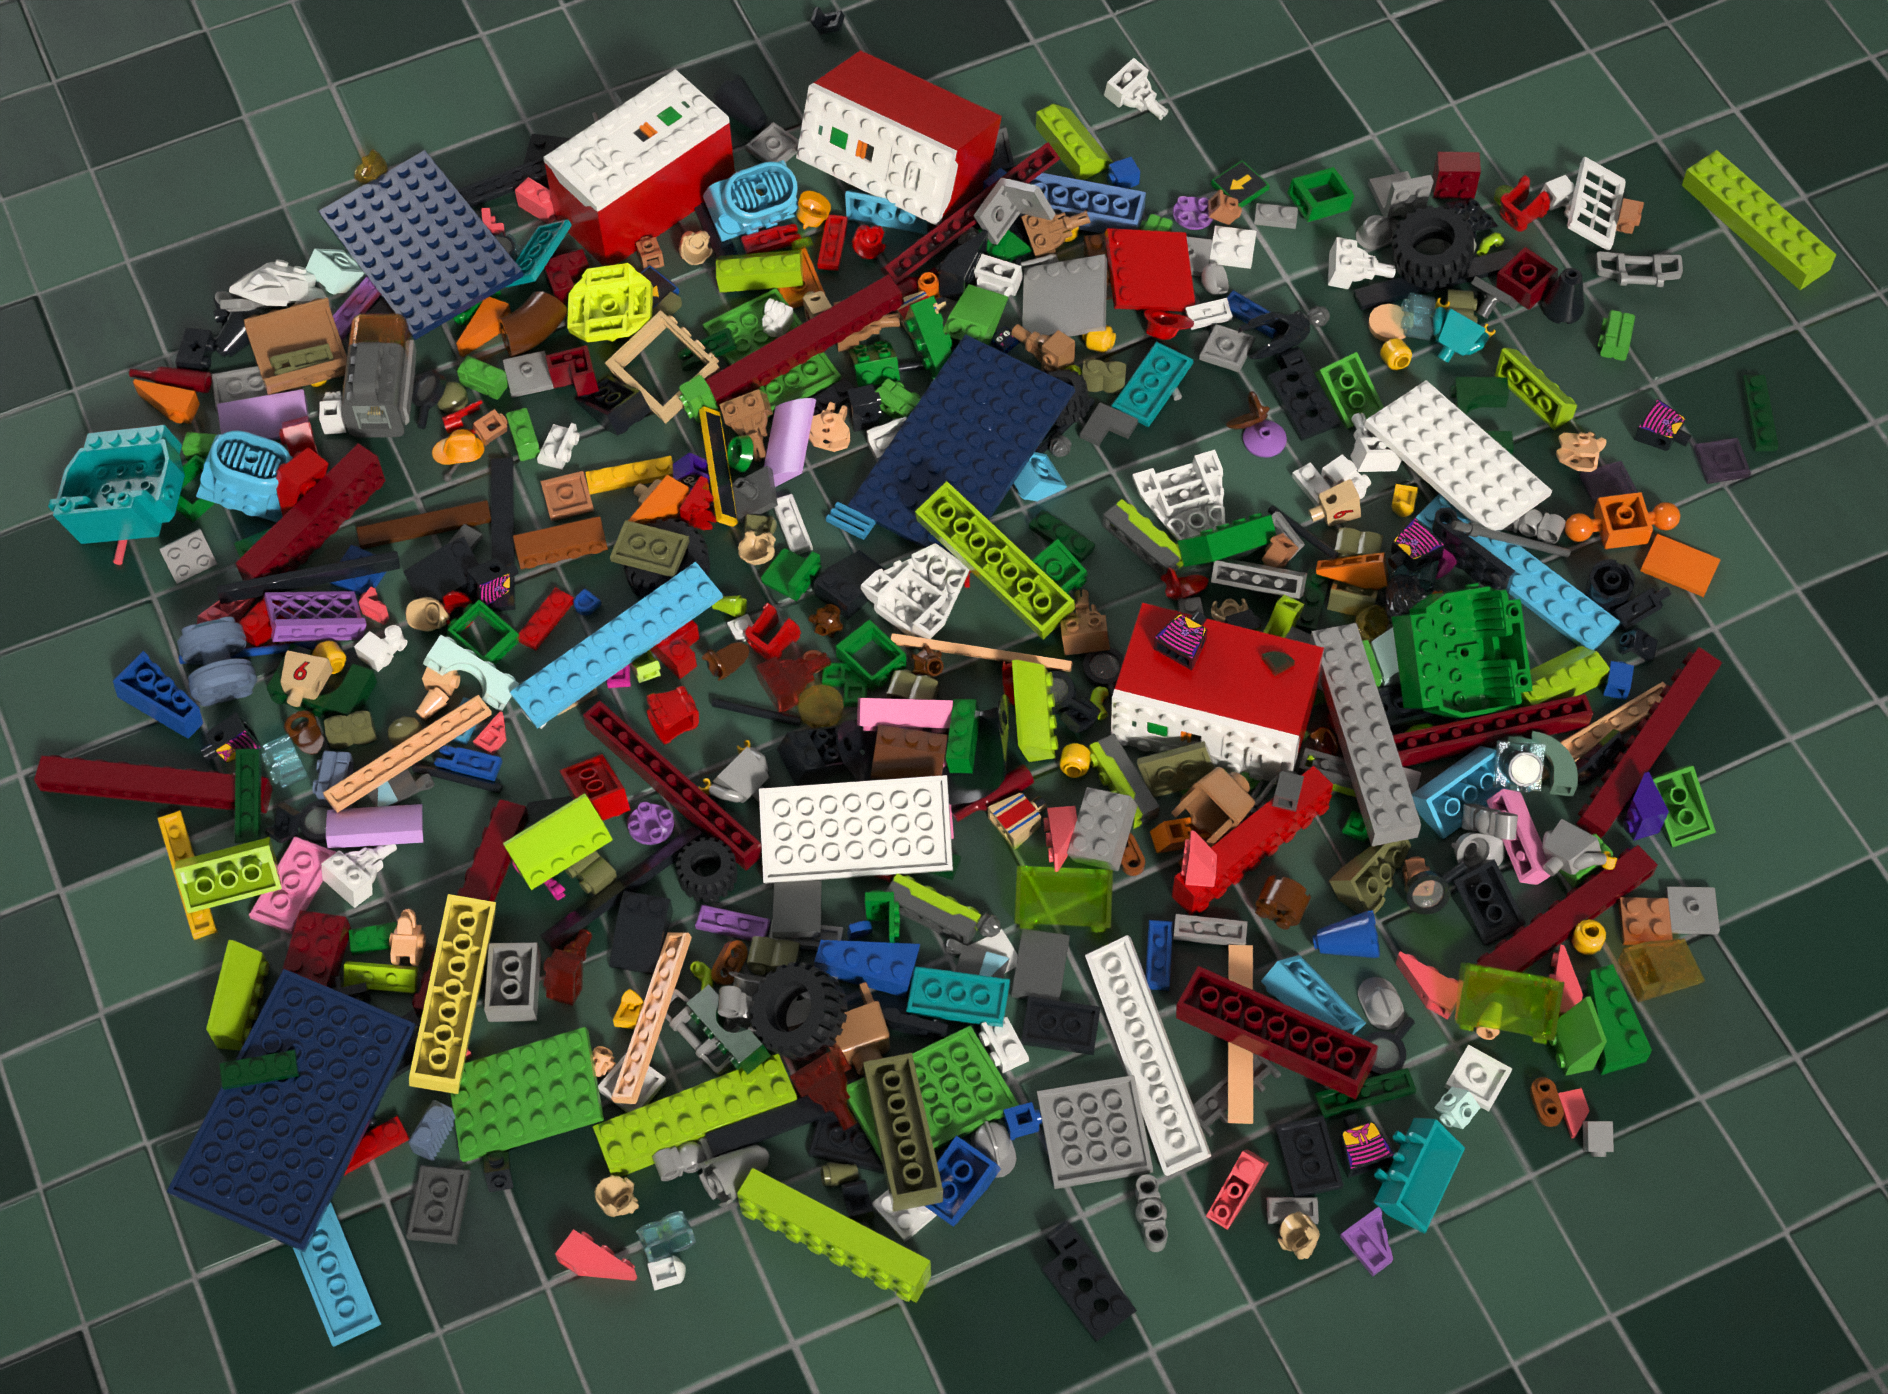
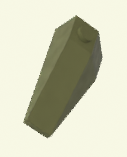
(1367, 876)

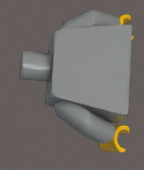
(741, 777)
(1573, 850)

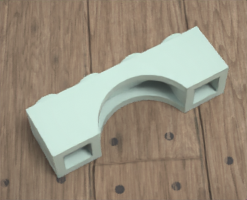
(448, 656)

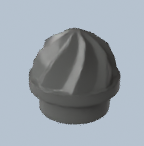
(1318, 316)
(1060, 446)
(989, 925)

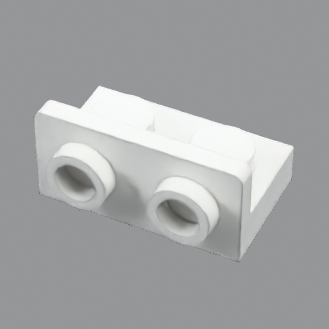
(881, 436)
(558, 446)
(1004, 1045)

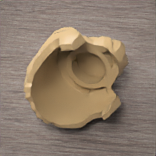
(694, 247)
(757, 549)
(1228, 608)
(616, 1196)
(1299, 1235)

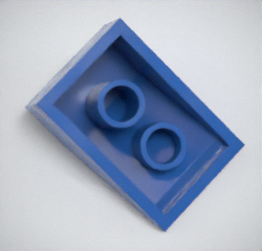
(964, 1179)

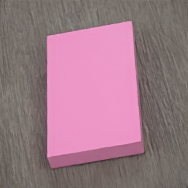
(300, 880)

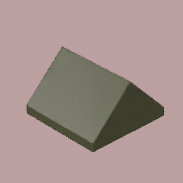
(1350, 598)

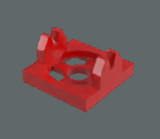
(697, 504)

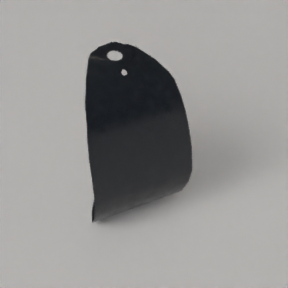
(989, 760)

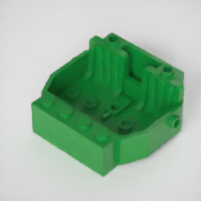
(1493, 658)

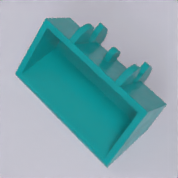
(1418, 1173)

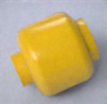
(1100, 340)
(1396, 354)
(333, 652)
(1075, 760)
(1588, 937)

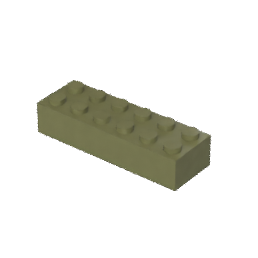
(902, 1132)

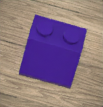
(1646, 811)

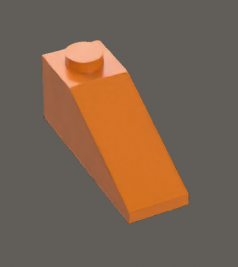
(483, 325)
(173, 402)
(662, 502)
(1360, 570)
(1172, 834)

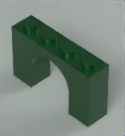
(1481, 392)
(346, 699)

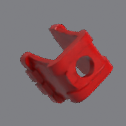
(1518, 195)
(768, 619)
(672, 714)

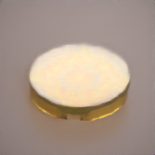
(820, 706)

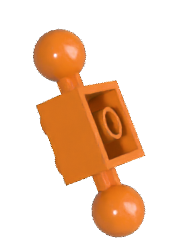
(1622, 521)

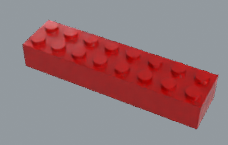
(1254, 840)

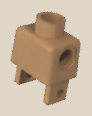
(1217, 803)
(864, 1033)

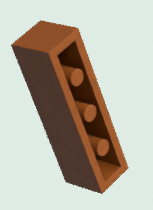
(560, 543)

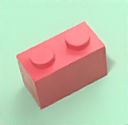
(535, 200)

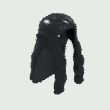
(1291, 331)
(1401, 595)

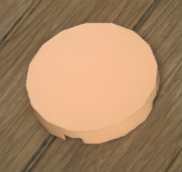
(1386, 322)

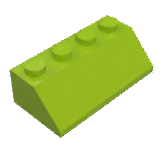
(1071, 141)
(759, 271)
(1535, 388)
(1566, 676)
(1034, 710)
(557, 841)
(228, 875)
(237, 996)

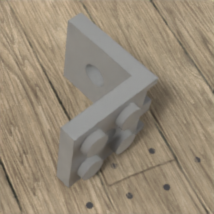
(1400, 194)
(1008, 201)

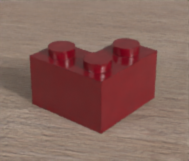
(564, 272)
(575, 368)

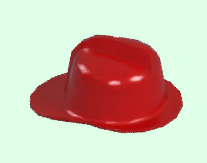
(1165, 325)

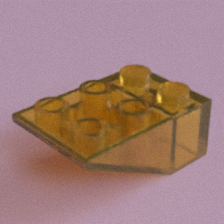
(1659, 968)

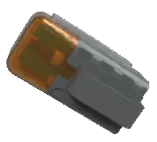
(378, 376)

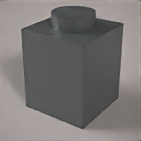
(1288, 790)

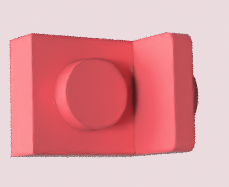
(490, 222)
(372, 607)

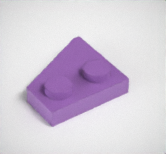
(1369, 1242)

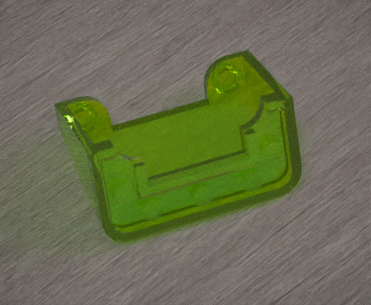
(1063, 897)
(1508, 1001)

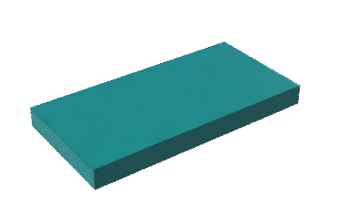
(540, 249)
(1152, 383)
(958, 996)

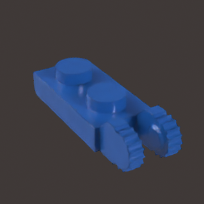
(469, 762)

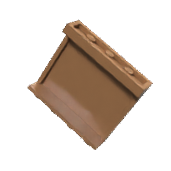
(294, 330)

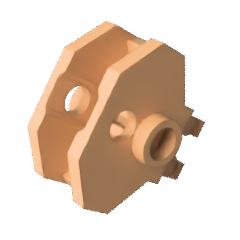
(830, 427)
(1581, 449)
(407, 939)

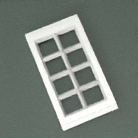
(1587, 232)

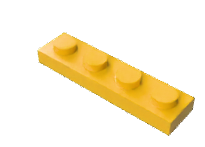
(629, 474)

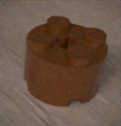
(1282, 901)

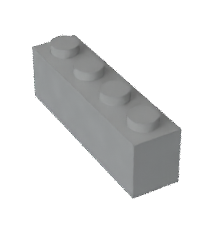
(1259, 577)

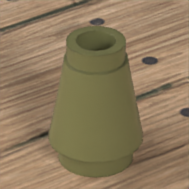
(837, 1174)

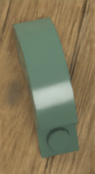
(1557, 762)

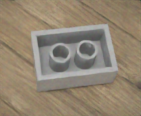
(1102, 829)
(512, 982)

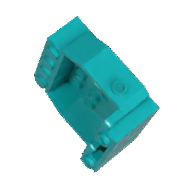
(121, 485)

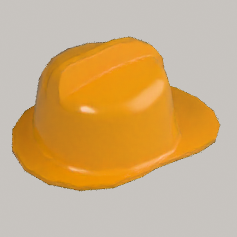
(812, 209)
(458, 448)

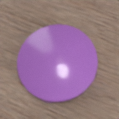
(1192, 212)
(650, 823)

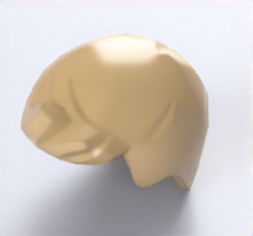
(426, 614)

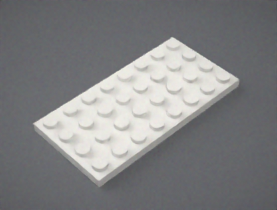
(1457, 458)
(855, 829)

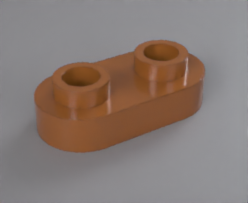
(1132, 854)
(729, 963)
(1546, 1100)

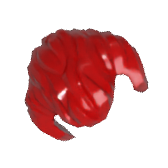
(868, 241)

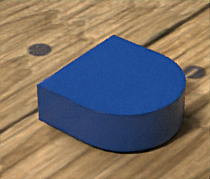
(586, 603)
(859, 929)

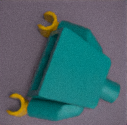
(1457, 333)

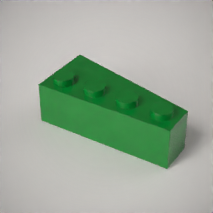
(929, 335)
(1227, 540)
(1624, 1035)

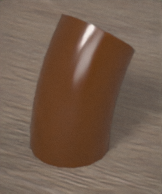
(531, 322)

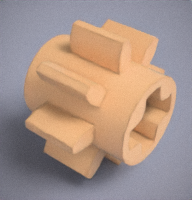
(603, 1060)

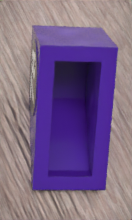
(689, 469)

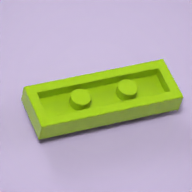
(381, 976)

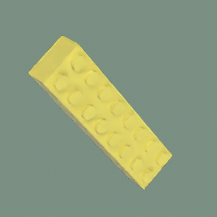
(452, 994)

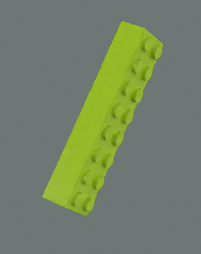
(1758, 220)
(995, 560)
(688, 1115)
(834, 1236)

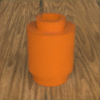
(929, 283)

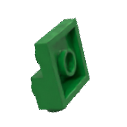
(1061, 567)

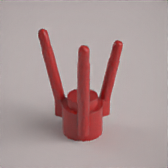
(454, 422)

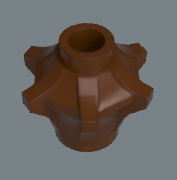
(826, 620)
(927, 662)

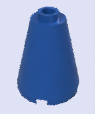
(1350, 937)

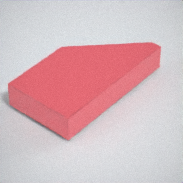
(492, 735)
(1574, 1109)

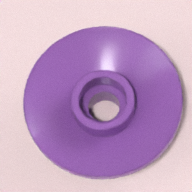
(1265, 445)

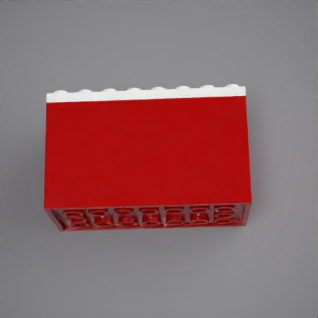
(898, 137)
(640, 168)
(1227, 699)

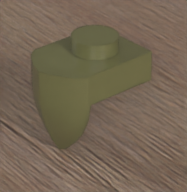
(760, 524)

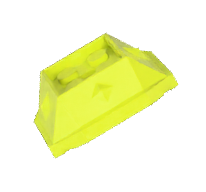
(609, 303)

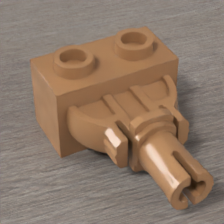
(1049, 234)
(849, 342)
(1052, 352)
(749, 417)
(1085, 629)

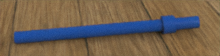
(266, 650)

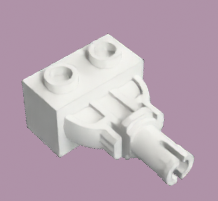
(1134, 90)
(1352, 263)
(998, 275)
(1370, 452)
(355, 872)

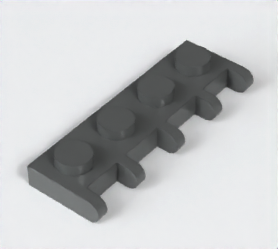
(1215, 1102)

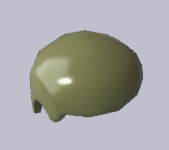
(454, 398)
(402, 729)

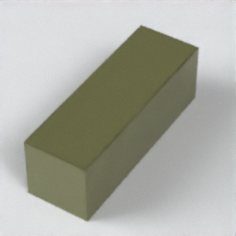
(668, 305)

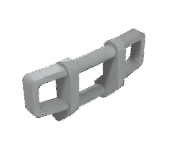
(1622, 276)
(234, 303)
(702, 1050)

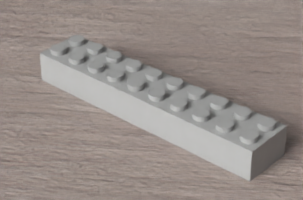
(1365, 736)

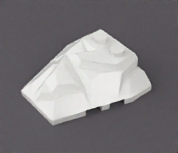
(278, 284)
(1186, 496)
(918, 591)

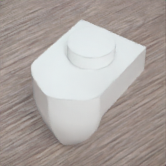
(667, 1272)

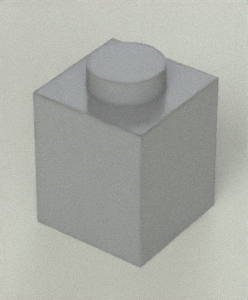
(1598, 1137)

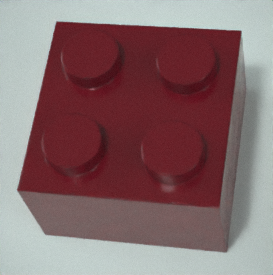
(1456, 175)
(1526, 278)

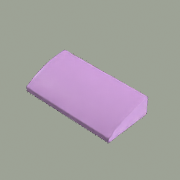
(262, 414)
(789, 438)
(374, 826)

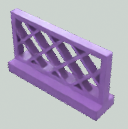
(316, 627)

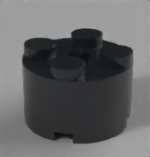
(1610, 584)

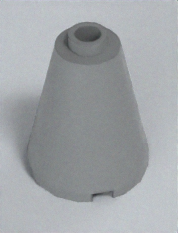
(726, 1173)

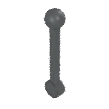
(448, 476)

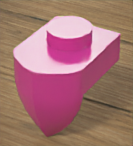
(1445, 564)

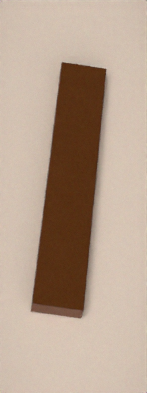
(423, 524)

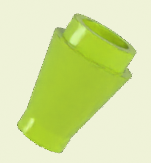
(732, 605)

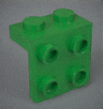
(874, 363)
(792, 573)
(882, 907)

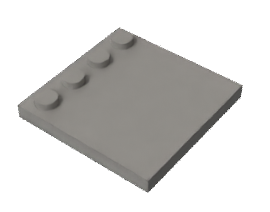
(1066, 296)
(1094, 1132)

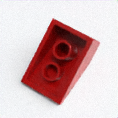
(299, 477)
(599, 784)

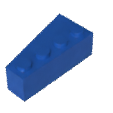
(155, 694)
(879, 964)

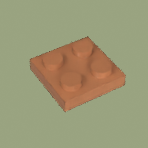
(567, 496)
(1644, 920)

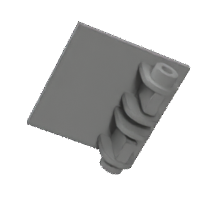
(188, 556)

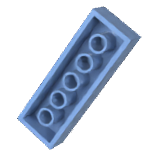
(1104, 204)

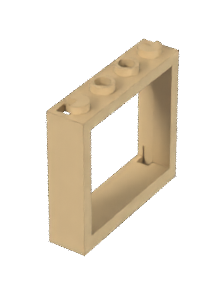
(642, 340)

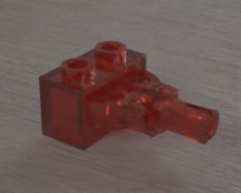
(788, 678)
(565, 970)
(827, 1085)

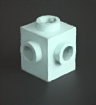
(1457, 1107)

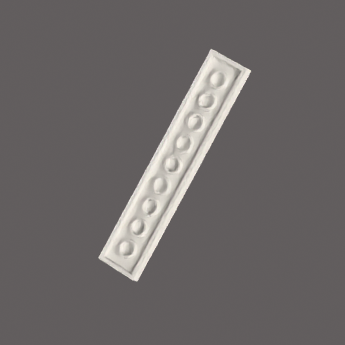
(1148, 1056)

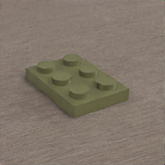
(649, 548)
(1175, 768)

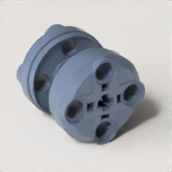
(213, 646)

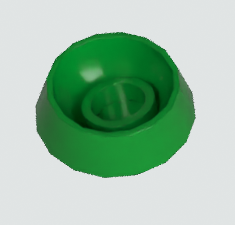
(740, 453)

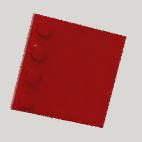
(1149, 270)

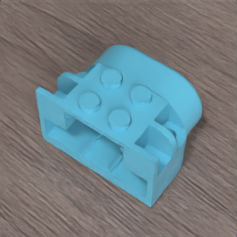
(741, 211)
(243, 474)

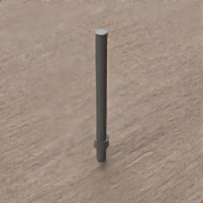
(1476, 530)

